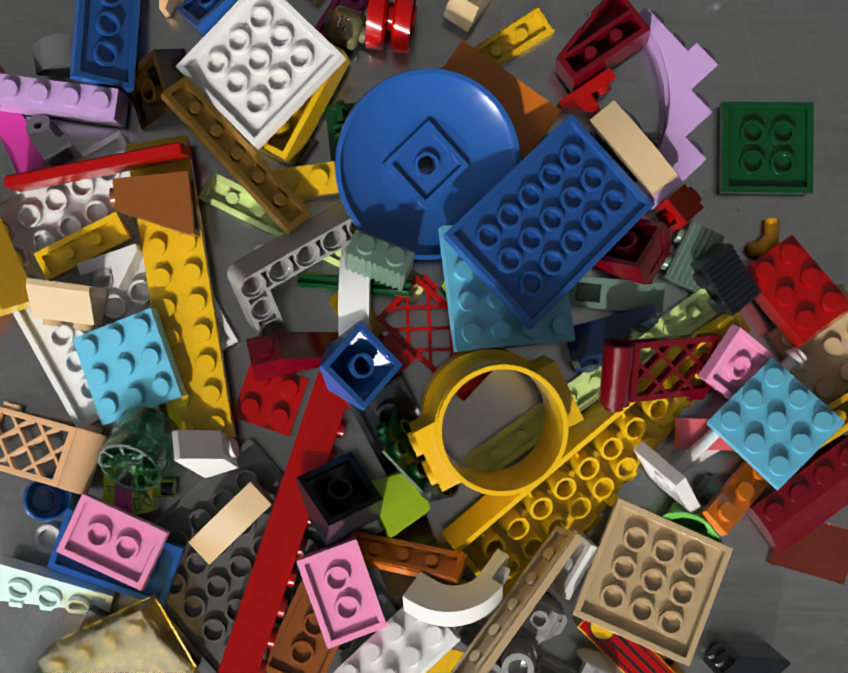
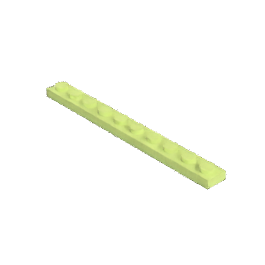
(527, 429)

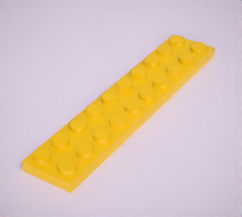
(185, 302)

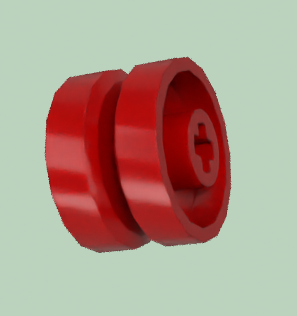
(392, 17)

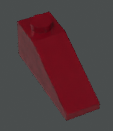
(287, 352)

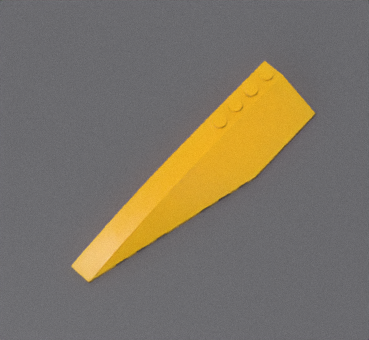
(587, 478)

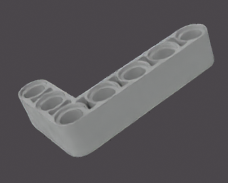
(282, 259)

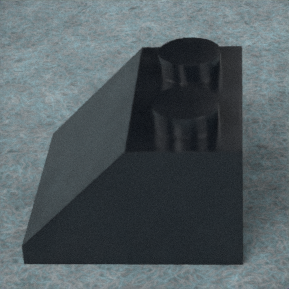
(339, 498)
(745, 658)

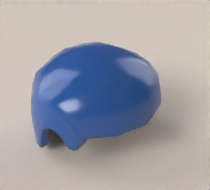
(46, 501)

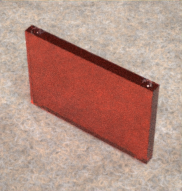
(819, 554)

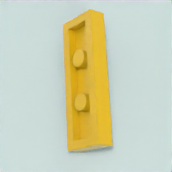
(83, 245)

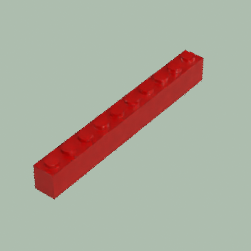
(283, 536)

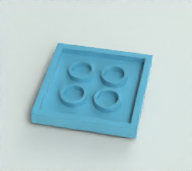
(129, 365)
(775, 423)

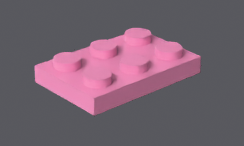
(734, 362)
(113, 541)
(341, 592)

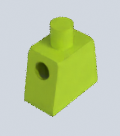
(400, 505)

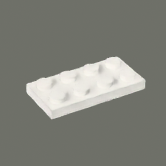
(402, 647)

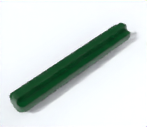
(330, 281)

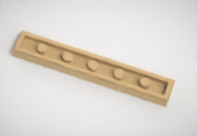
(518, 602)

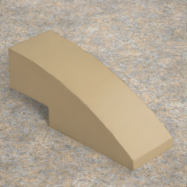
(633, 148)
(231, 521)

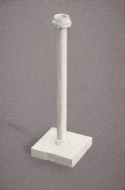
(669, 475)

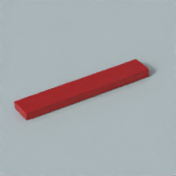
(98, 167)

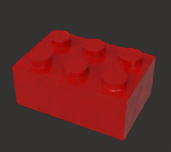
(796, 292)

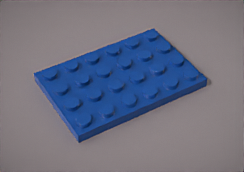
(548, 221)

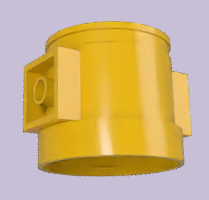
(537, 466)

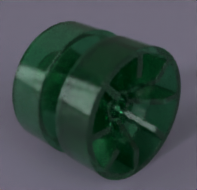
(138, 448)

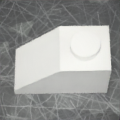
(205, 451)

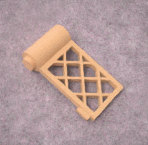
(77, 458)

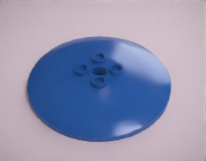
(416, 117)

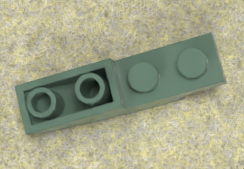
(616, 294)

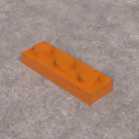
(734, 498)

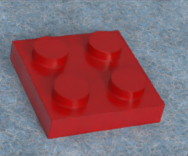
(271, 402)

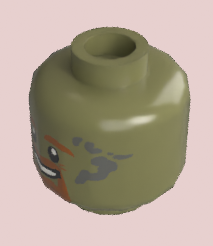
(345, 27)

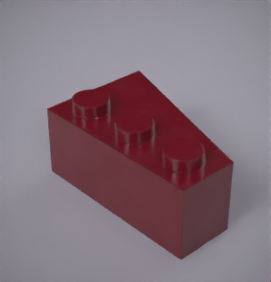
(602, 42)

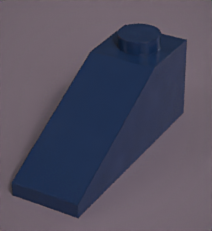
(589, 336)

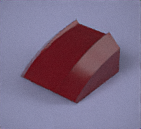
(638, 252)

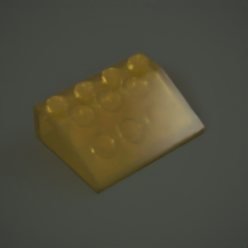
(125, 642)

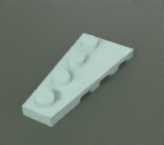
(48, 588)

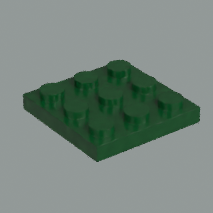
(766, 148)

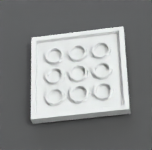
(260, 65)

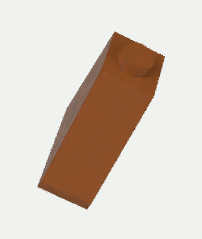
(160, 200)

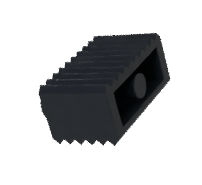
(724, 279)

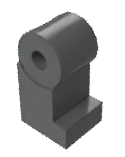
(50, 142)

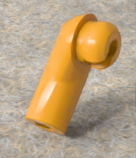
(768, 241)

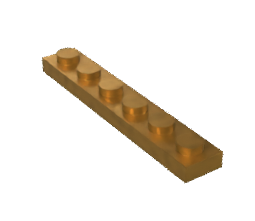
(236, 155)

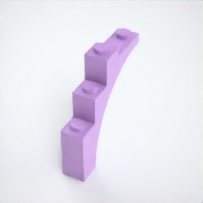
(683, 109)

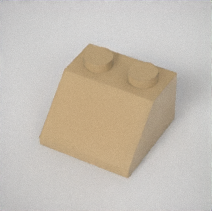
(67, 303)

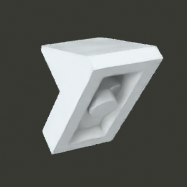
(121, 262)

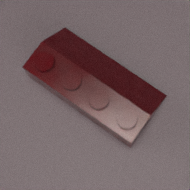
(805, 499)

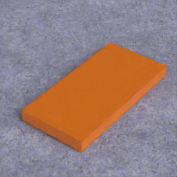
(527, 109)

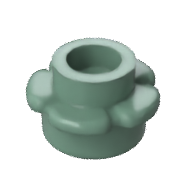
(708, 486)

